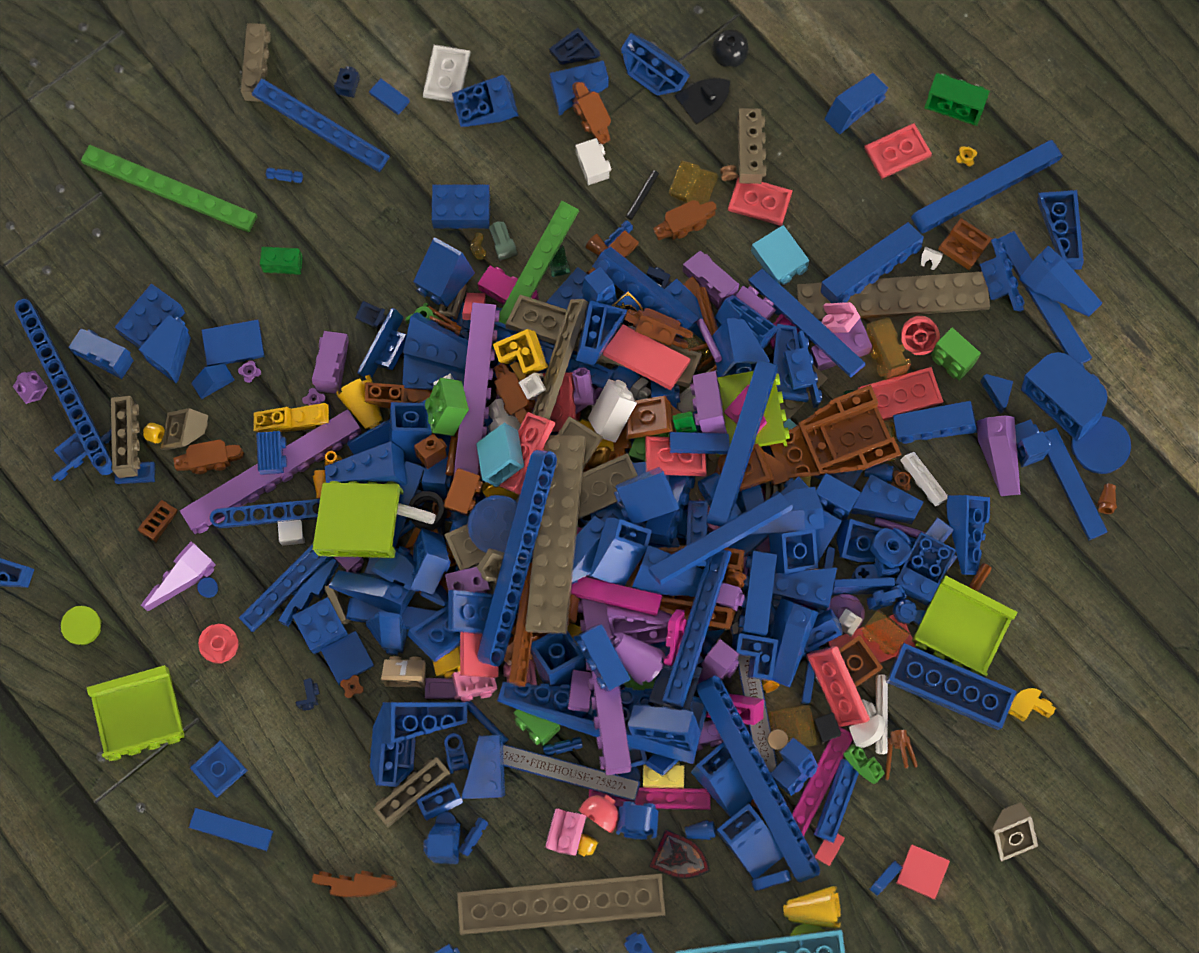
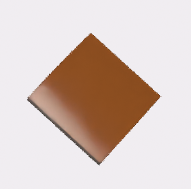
(965, 244)

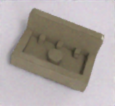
(491, 565)

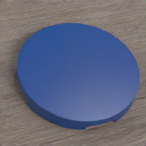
(1103, 447)
(492, 522)

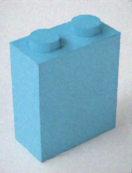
(780, 255)
(500, 454)

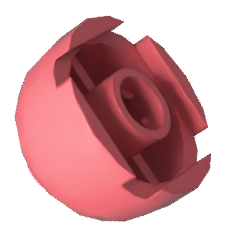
(920, 335)
(601, 811)

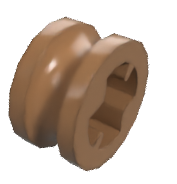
(728, 173)

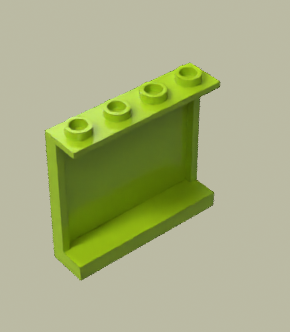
(774, 430)
(357, 519)
(963, 626)
(136, 713)

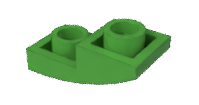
(868, 768)

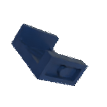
(660, 685)

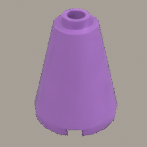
(638, 658)

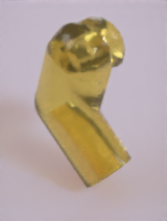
(476, 248)

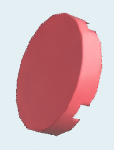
(218, 643)

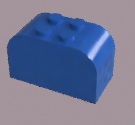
(1066, 393)

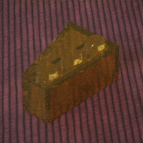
(887, 349)

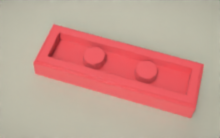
(470, 298)

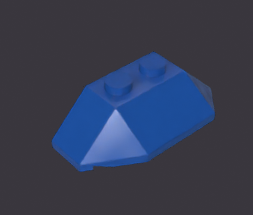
(653, 66)
(390, 762)

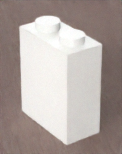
(612, 410)

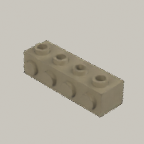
(255, 58)
(750, 146)
(124, 436)
(405, 796)

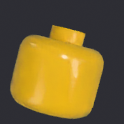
(153, 432)
(587, 845)

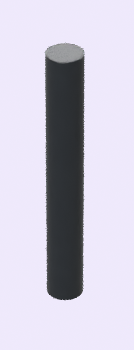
(641, 196)

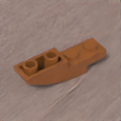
(384, 394)
(363, 884)

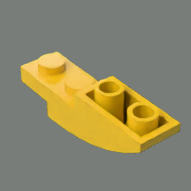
(293, 419)

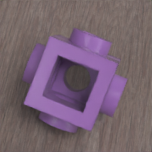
(30, 386)

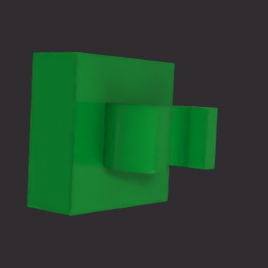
(685, 422)

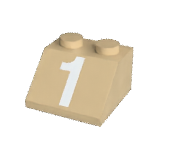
(404, 672)

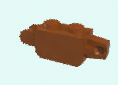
(592, 112)
(685, 219)
(658, 327)
(511, 392)
(208, 456)

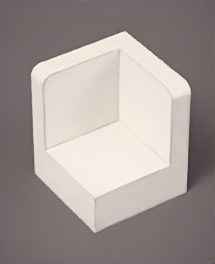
(533, 385)
(290, 532)

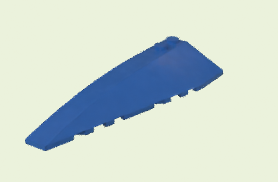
(552, 705)

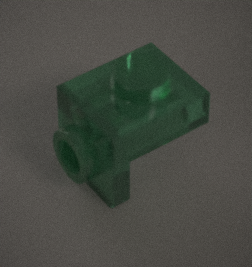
(559, 264)

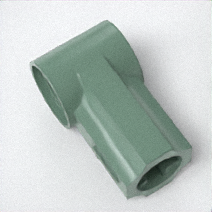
(503, 245)

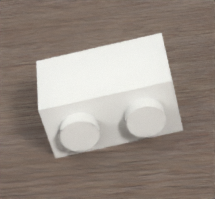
(592, 161)

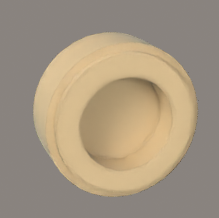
(777, 739)

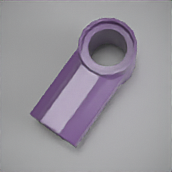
(584, 392)

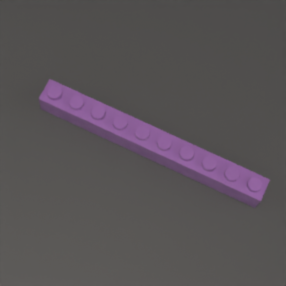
(476, 385)
(250, 484)
(607, 703)

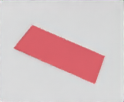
(829, 850)

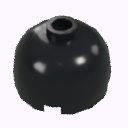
(730, 48)

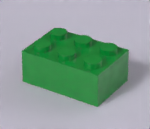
(956, 99)

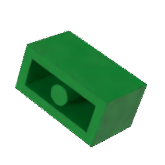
(281, 260)

